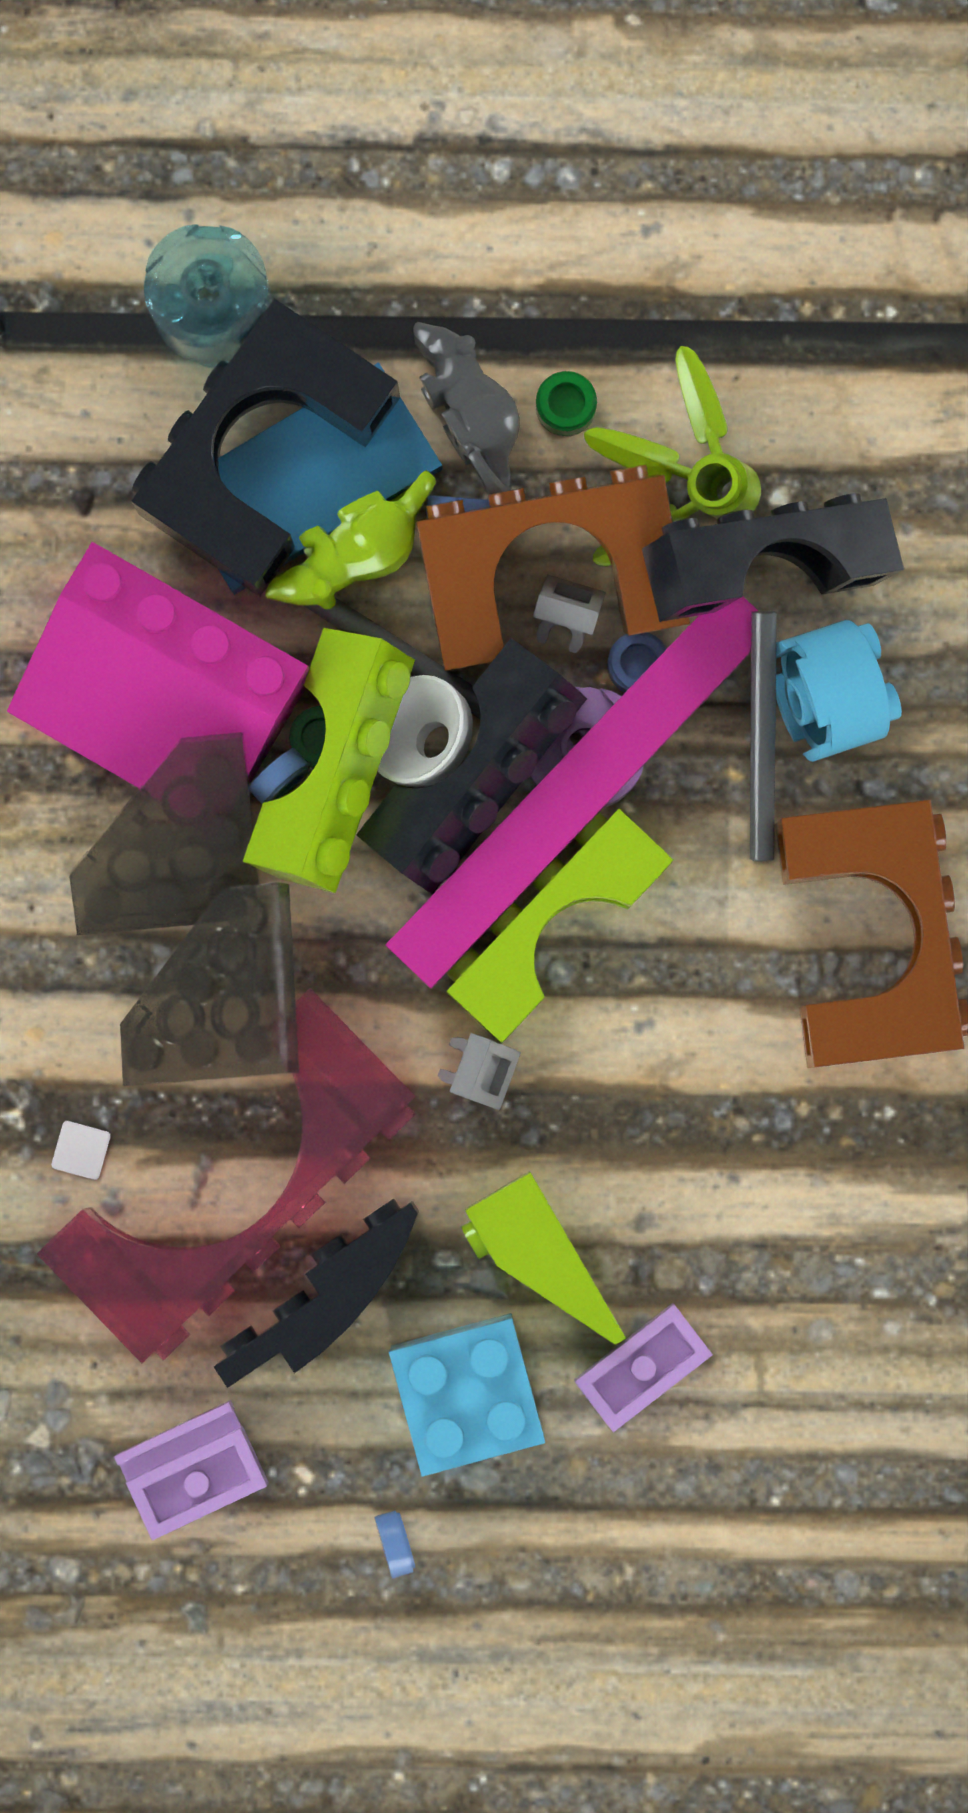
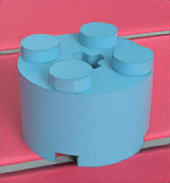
(834, 689)

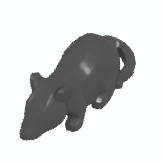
(478, 410)

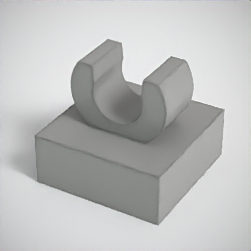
(569, 606)
(483, 1070)

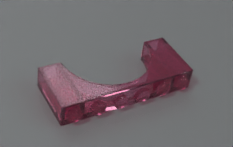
(153, 1289)

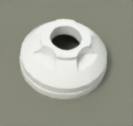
(424, 707)

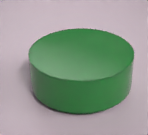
(566, 403)
(308, 734)

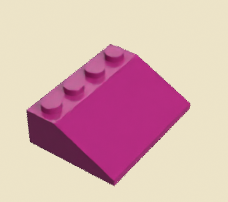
(143, 665)

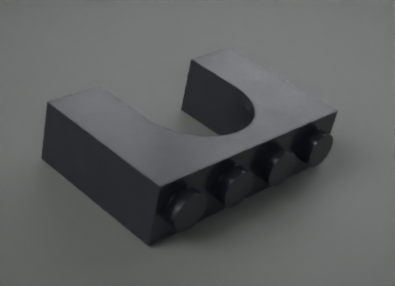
(277, 363)

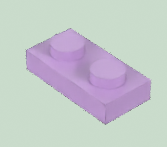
(643, 1367)

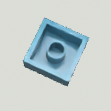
(466, 1394)

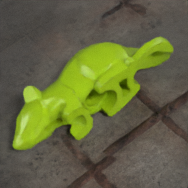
(366, 546)

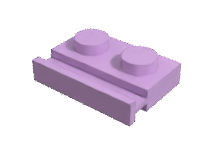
(191, 1470)

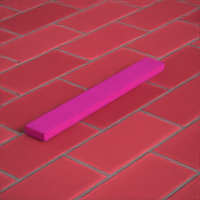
(574, 792)

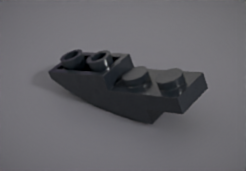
(345, 1282)

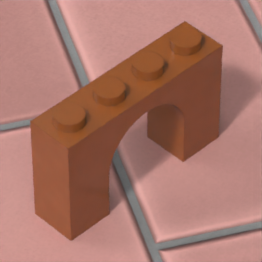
(465, 547)
(900, 851)

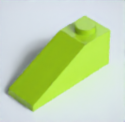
(533, 1247)

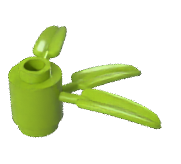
(708, 474)

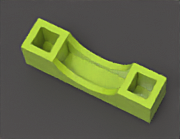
(313, 828)
(610, 868)

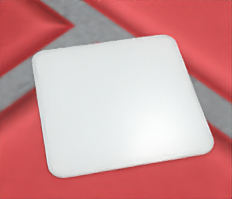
(81, 1150)

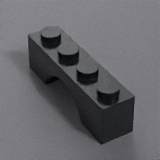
(706, 566)
(434, 826)

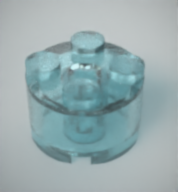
(210, 260)

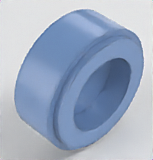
(632, 657)
(279, 776)
(395, 1543)

